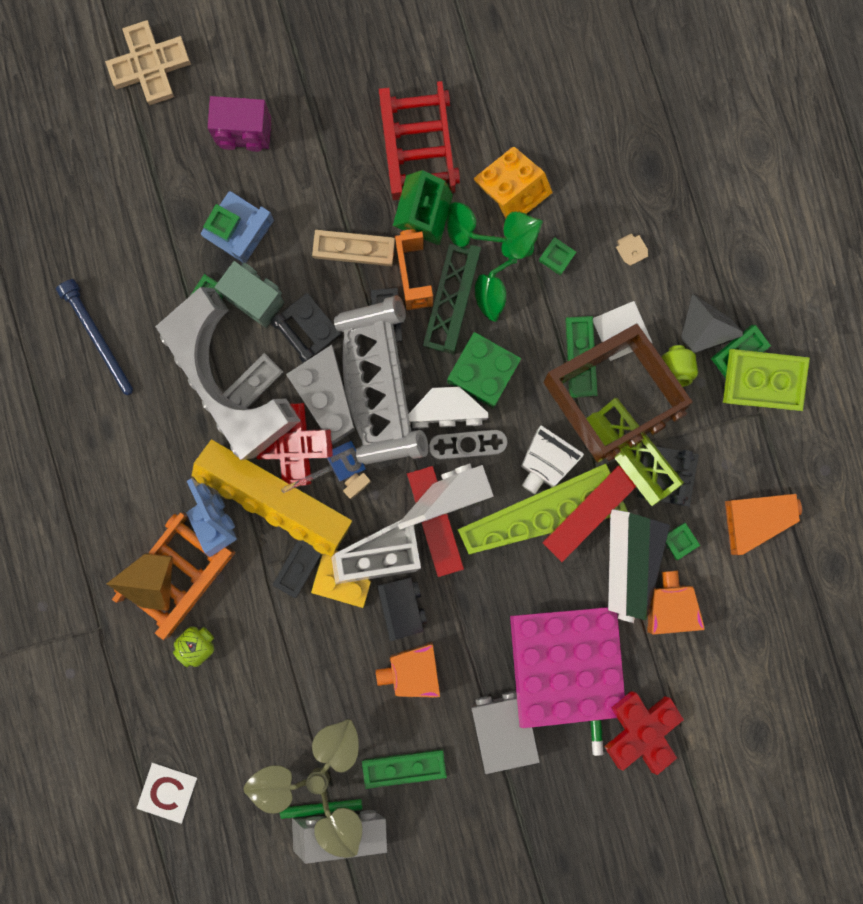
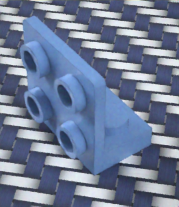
(249, 231)
(209, 520)

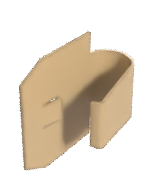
(628, 246)

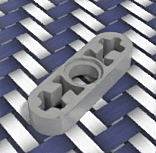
(474, 435)

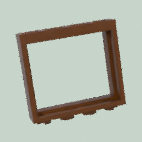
(655, 367)

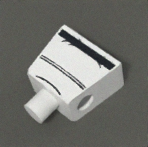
(548, 460)

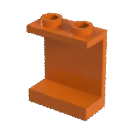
(415, 297)

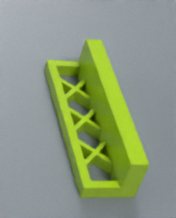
(628, 460)

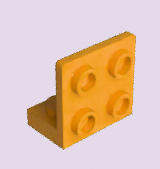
(514, 182)

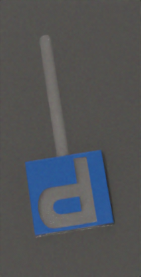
(343, 463)

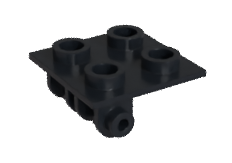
(685, 466)

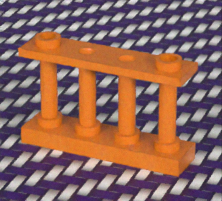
(200, 578)

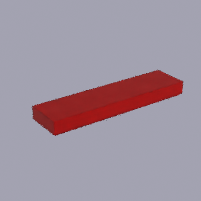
(589, 513)
(438, 529)

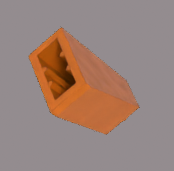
(759, 519)

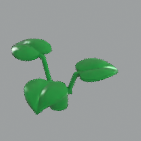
(518, 243)

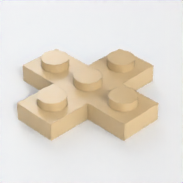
(148, 62)

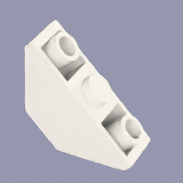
(447, 407)

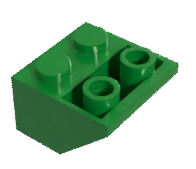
(424, 205)

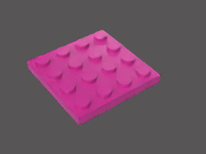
(566, 666)

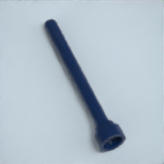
(69, 291)

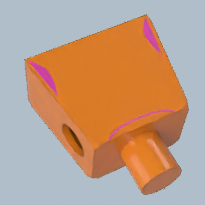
(673, 607)
(412, 672)

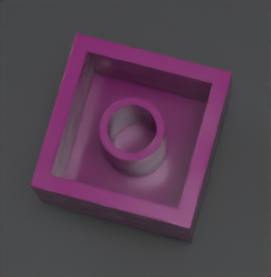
(239, 123)

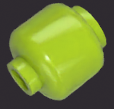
(682, 364)

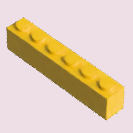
(262, 494)

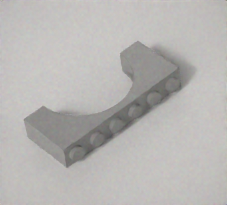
(188, 336)

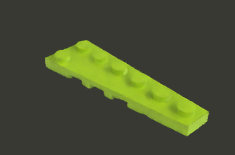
(534, 515)

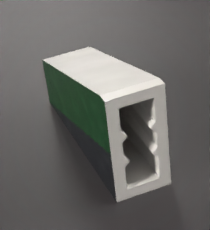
(634, 563)

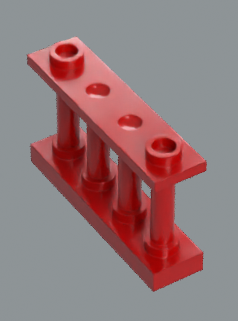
(394, 131)

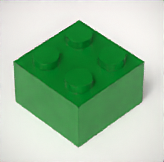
(483, 370)

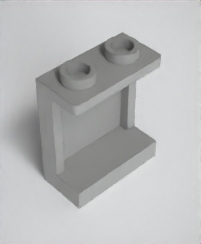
(499, 735)

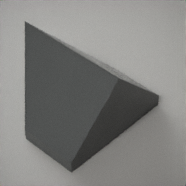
(707, 326)

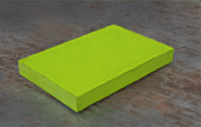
(766, 380)

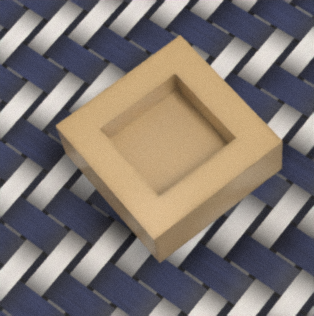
(356, 484)

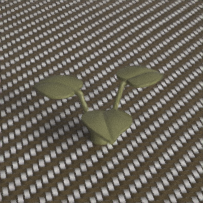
(271, 788)

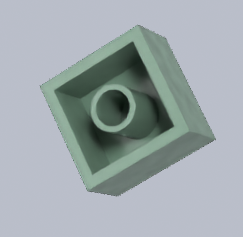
(248, 293)

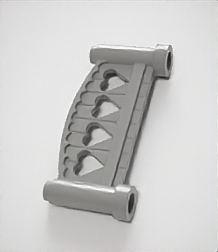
(396, 439)

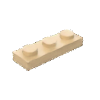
(353, 248)

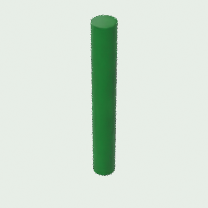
(318, 809)

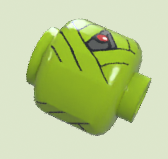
(193, 646)

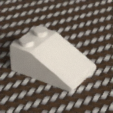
(456, 490)

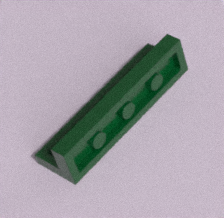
(461, 301)

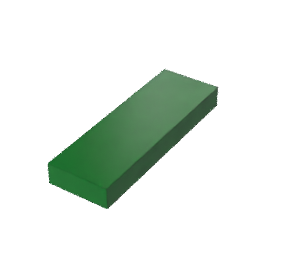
(579, 340)
(404, 768)

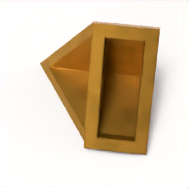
(146, 581)

